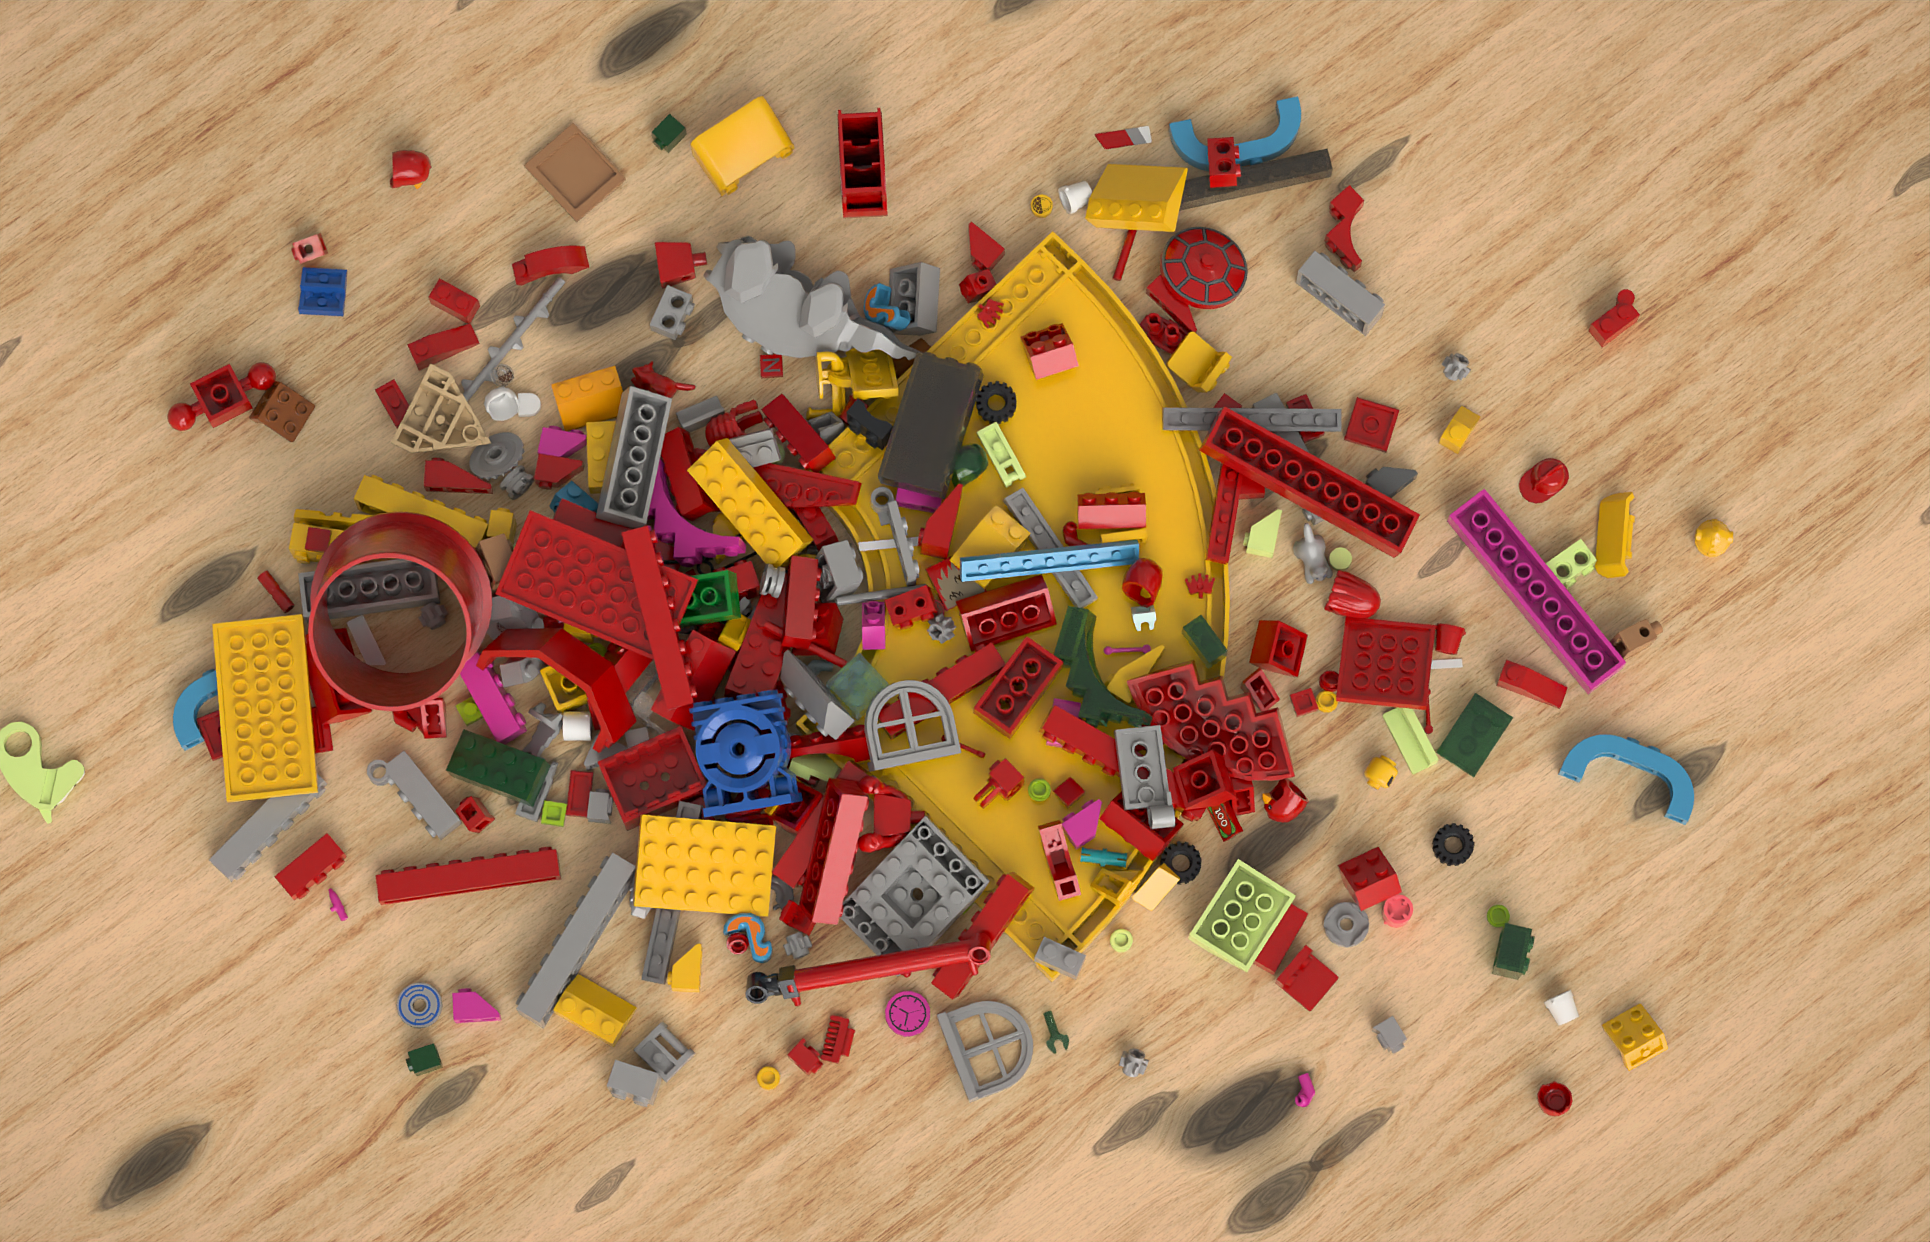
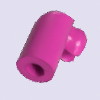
(1306, 1093)

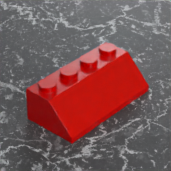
(1006, 612)
(709, 664)
(330, 704)

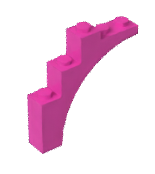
(689, 540)

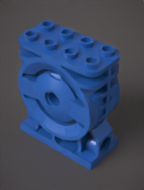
(765, 713)

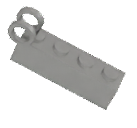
(419, 792)

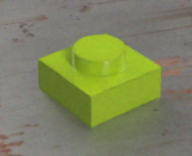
(469, 711)
(554, 813)

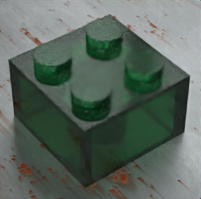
(1512, 951)

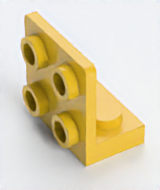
(1636, 1036)

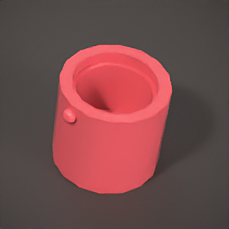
(1397, 911)

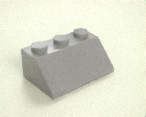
(916, 291)

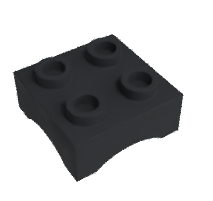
(863, 423)

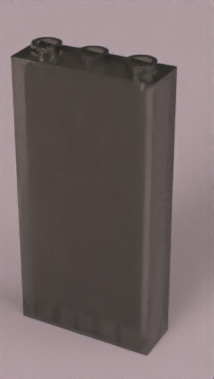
(930, 425)

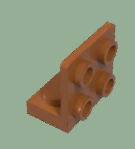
(282, 411)

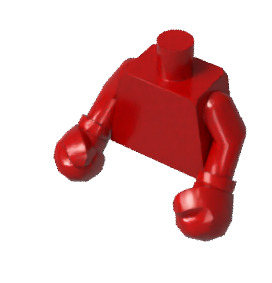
(891, 815)

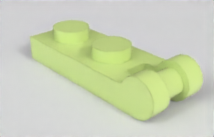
(1000, 453)

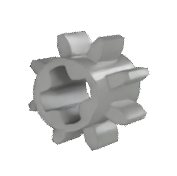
(1456, 367)
(433, 615)
(941, 628)
(797, 945)
(1133, 1062)

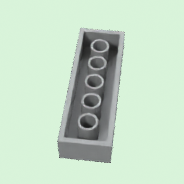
(634, 458)
(374, 589)

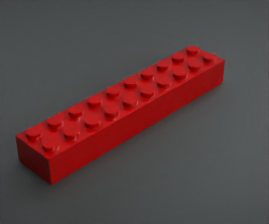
(1309, 482)

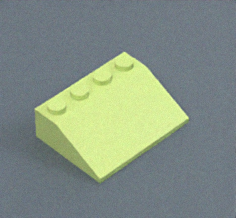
(1241, 916)

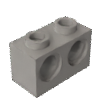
(666, 311)

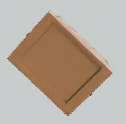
(574, 172)

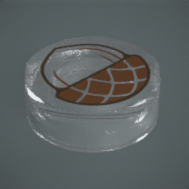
(502, 375)

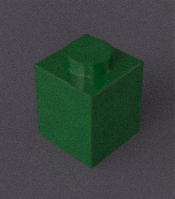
(668, 133)
(424, 1060)

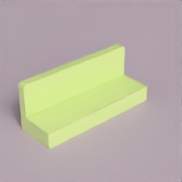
(1410, 739)

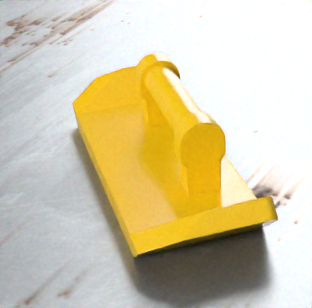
(1614, 535)

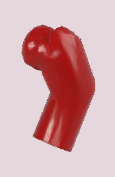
(1070, 535)
(401, 719)

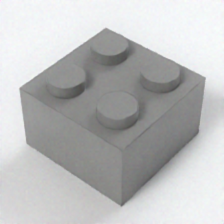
(634, 1083)

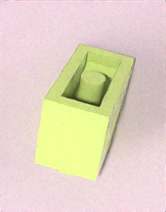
(1263, 535)

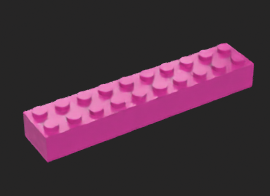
(1536, 591)

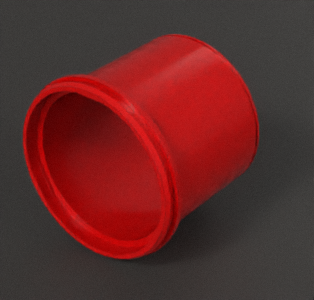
(414, 539)

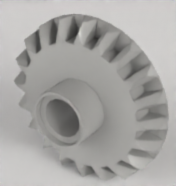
(497, 457)

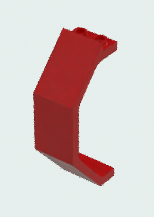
(577, 664)

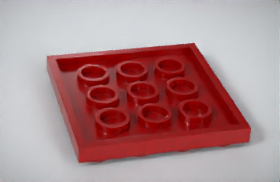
(1385, 663)

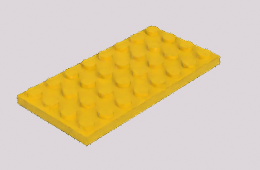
(265, 708)

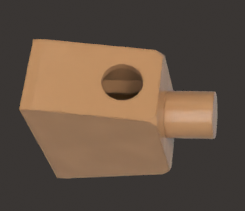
(1636, 638)

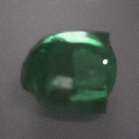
(969, 465)

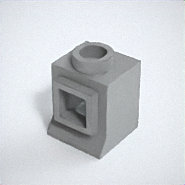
(828, 426)
(600, 806)
(1390, 1035)

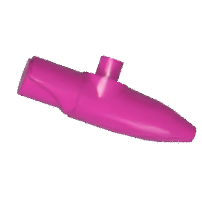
(337, 905)

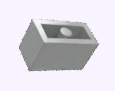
(1060, 958)

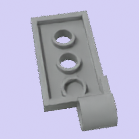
(890, 515)
(1149, 792)

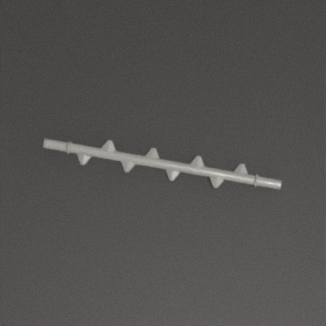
(513, 342)

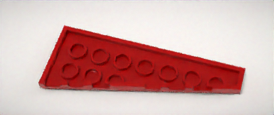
(804, 488)

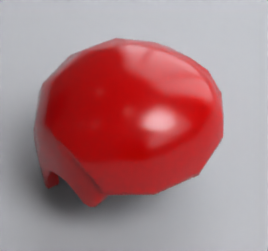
(1554, 1099)

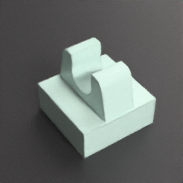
(1143, 614)

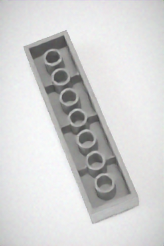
(577, 940)

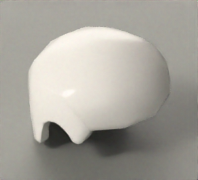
(501, 403)

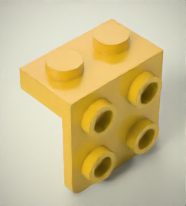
(1198, 363)

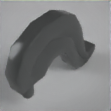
(783, 892)

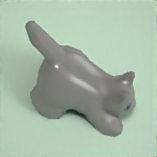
(1311, 552)

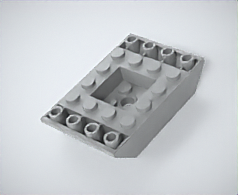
(884, 905)

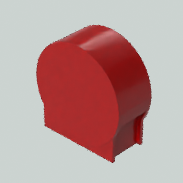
(862, 164)

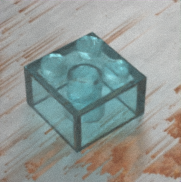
(856, 685)

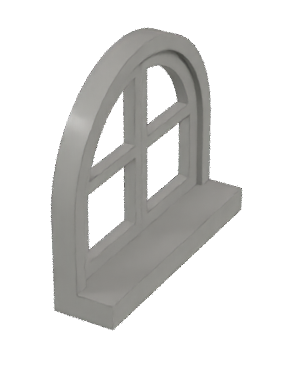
(914, 753)
(961, 1057)

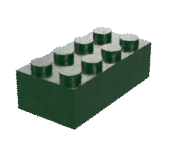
(498, 768)

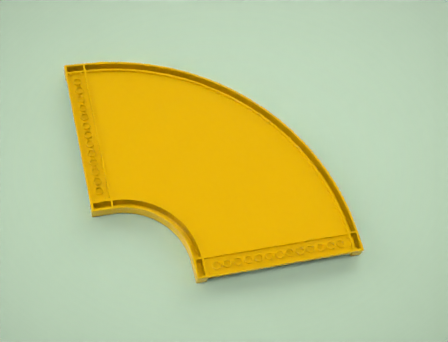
(1070, 438)

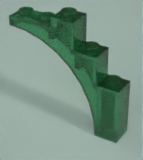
(1084, 681)

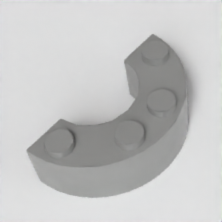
(516, 616)

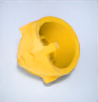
(1713, 538)

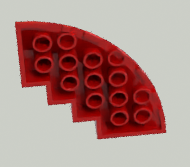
(1202, 718)

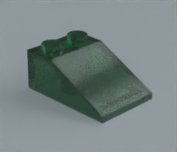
(1474, 735)

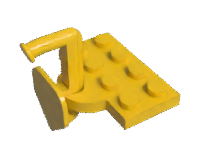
(867, 373)

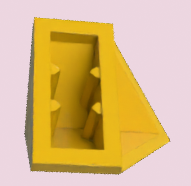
(1115, 883)

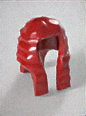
(726, 426)

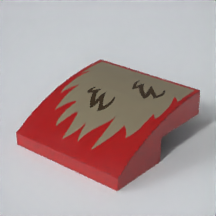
(948, 585)

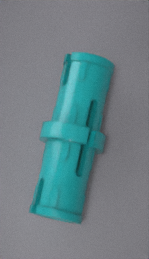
(1103, 857)

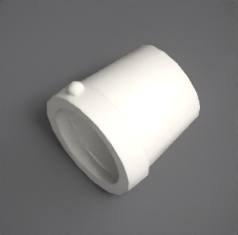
(1074, 196)
(1562, 1007)

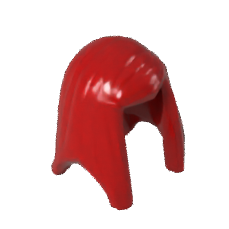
(1352, 597)

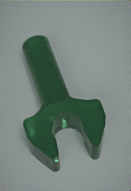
(1054, 1033)

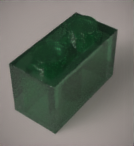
(1204, 641)

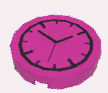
(907, 1013)

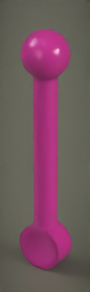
(1145, 649)

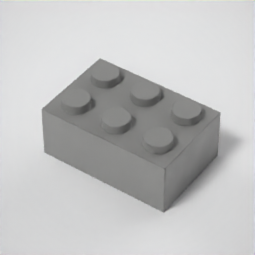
(838, 571)

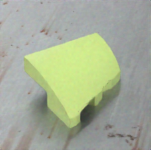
(814, 764)

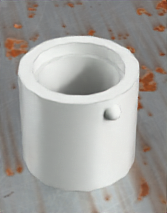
(577, 726)

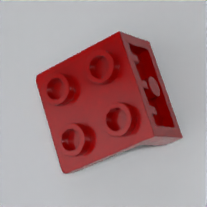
(1306, 979)

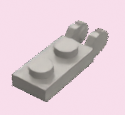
(534, 812)

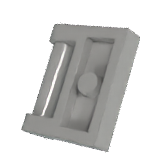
(658, 1057)

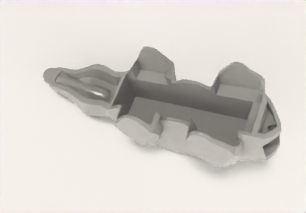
(786, 310)

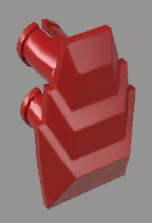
(1163, 332)

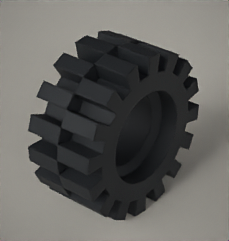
(996, 389)
(1456, 831)
(1190, 852)

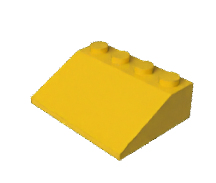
(1137, 197)

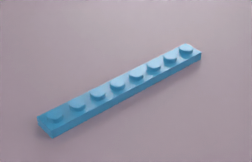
(1049, 560)

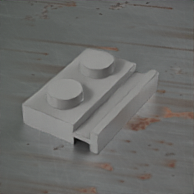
(758, 447)

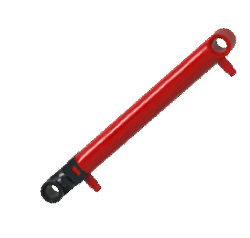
(792, 981)

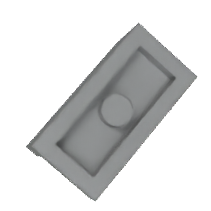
(699, 414)

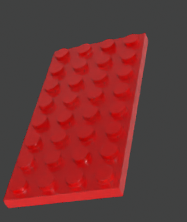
(583, 583)

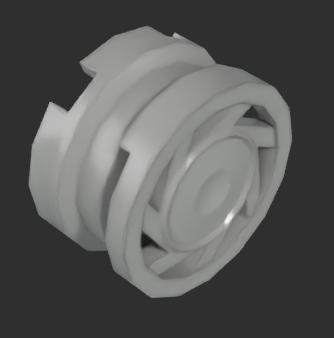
(517, 482)
(772, 580)

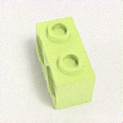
(1566, 561)

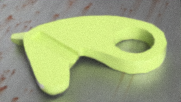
(27, 777)

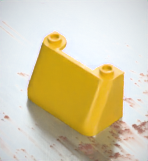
(741, 144)

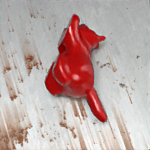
(648, 380)

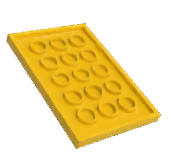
(704, 865)

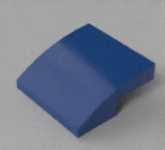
(323, 291)

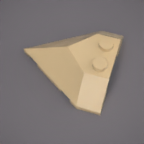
(438, 417)

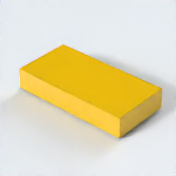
(734, 632)

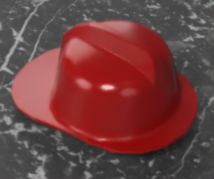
(1543, 480)

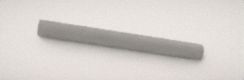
(875, 595)

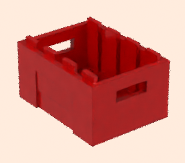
(646, 763)

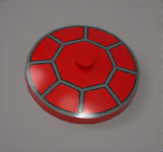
(1203, 268)

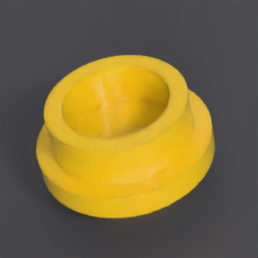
(1326, 701)

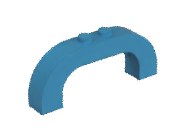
(1250, 152)
(188, 706)
(1638, 756)

